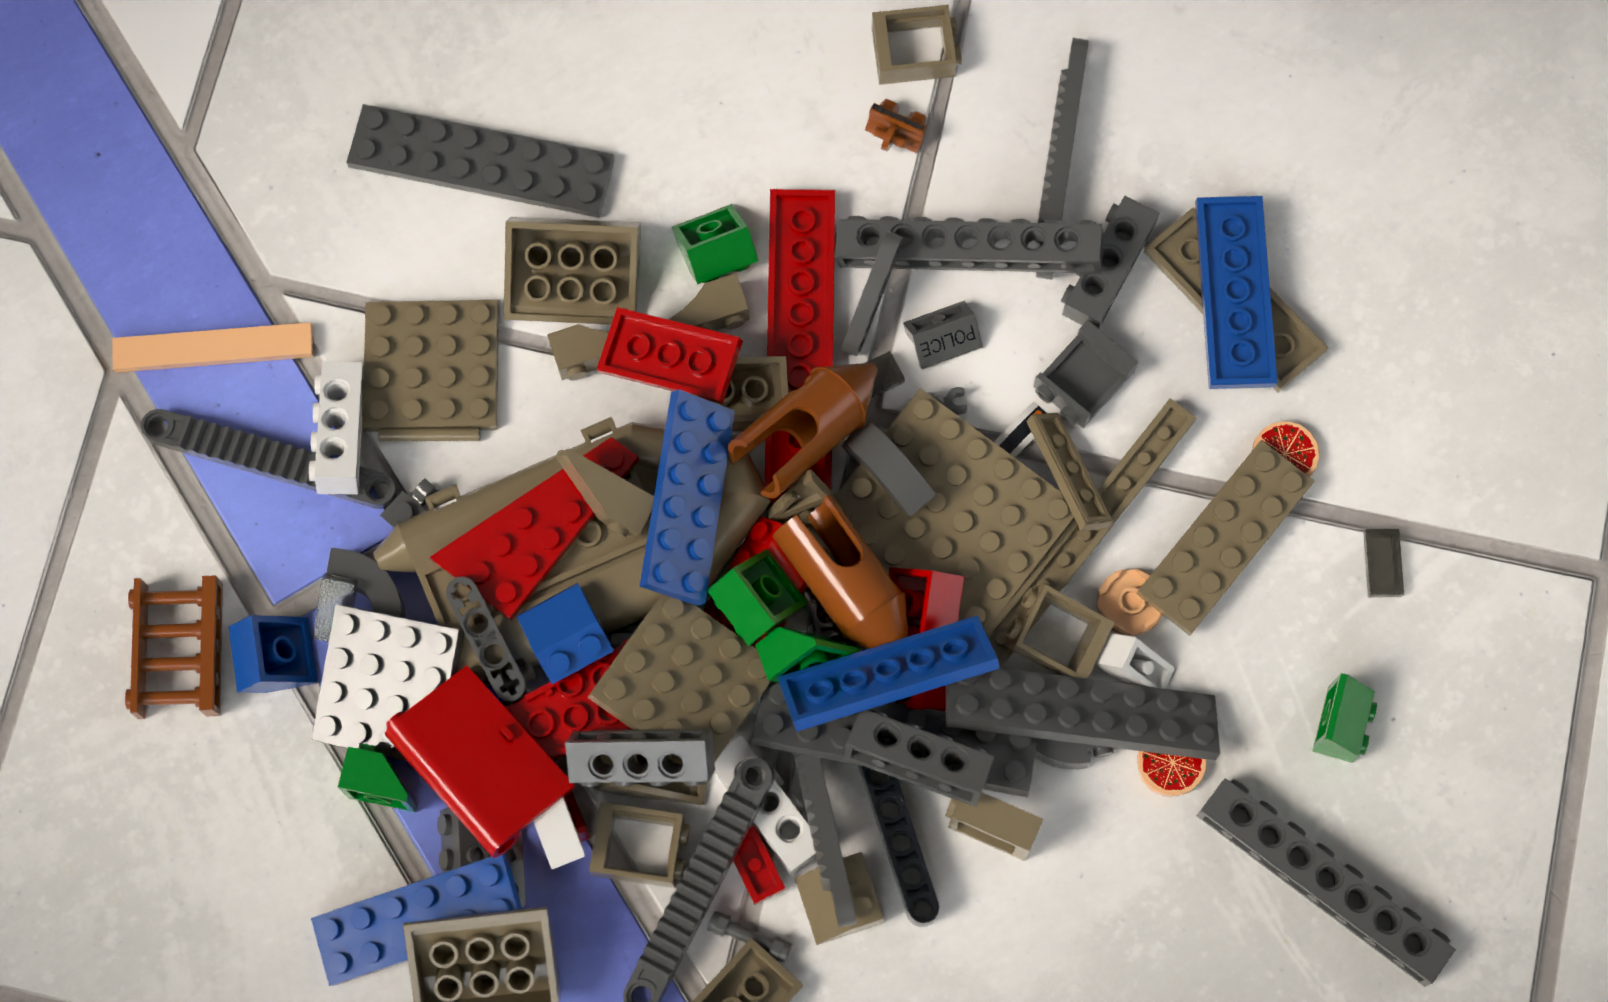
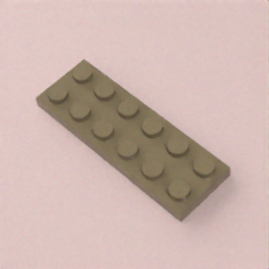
(1178, 258)
(1225, 537)

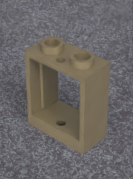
(912, 19)
(1090, 642)
(995, 824)
(603, 838)

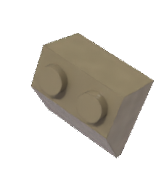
(820, 907)

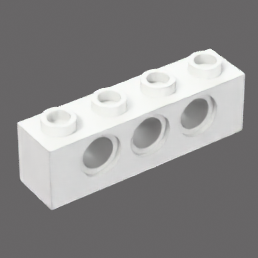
(341, 473)
(791, 853)

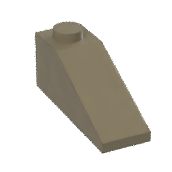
(608, 495)

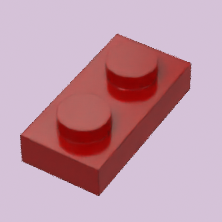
(757, 868)

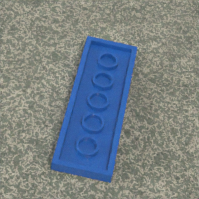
(1235, 292)
(687, 498)
(887, 673)
(371, 932)

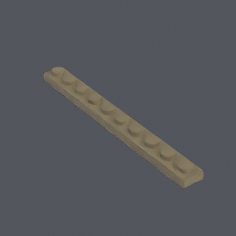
(1117, 494)

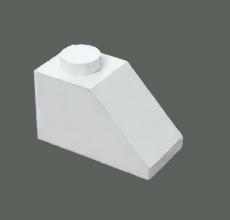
(1133, 662)

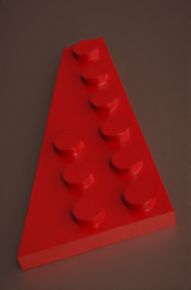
(528, 537)
(563, 707)

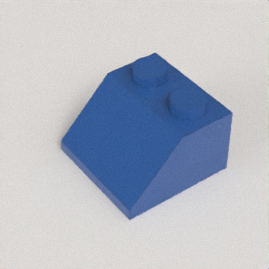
(565, 633)
(272, 653)

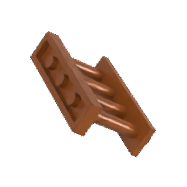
(207, 662)

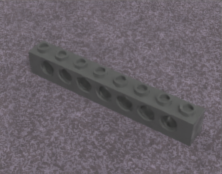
(983, 256)
(1362, 922)

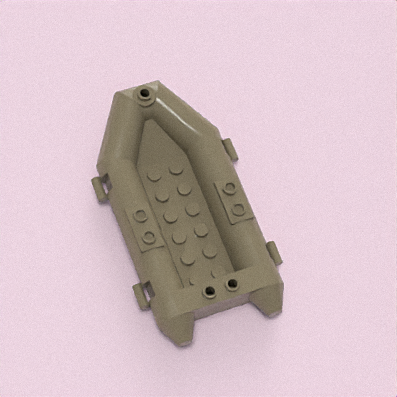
(597, 560)

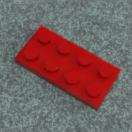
(669, 355)

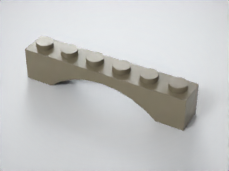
(714, 307)

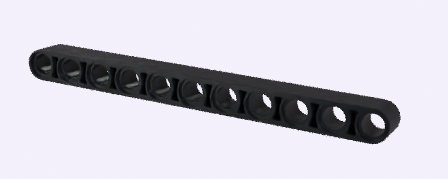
(885, 793)

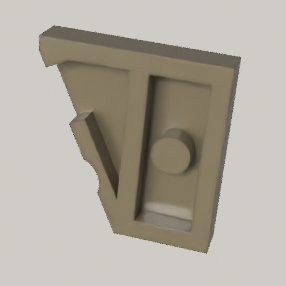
(801, 499)

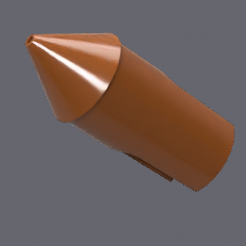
(817, 415)
(858, 590)

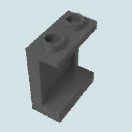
(1085, 375)

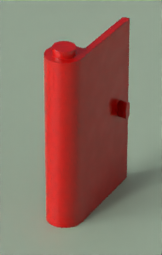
(476, 772)

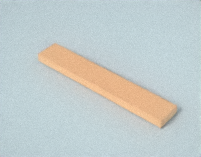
(212, 347)

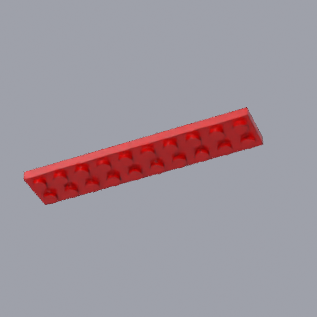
(800, 303)

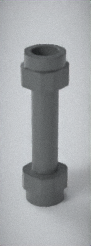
(721, 924)

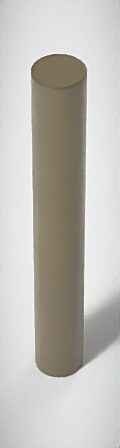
(428, 434)

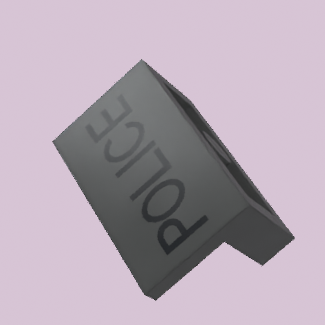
(944, 334)

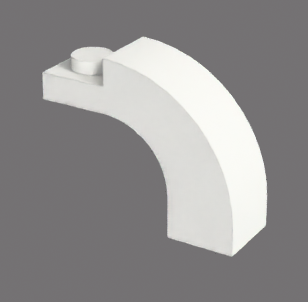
(559, 835)

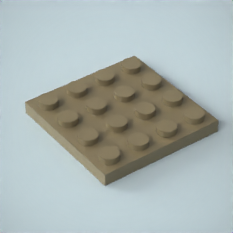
(430, 364)
(682, 675)

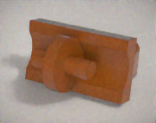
(895, 128)

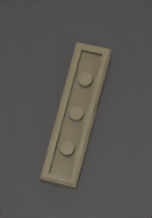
(1069, 471)

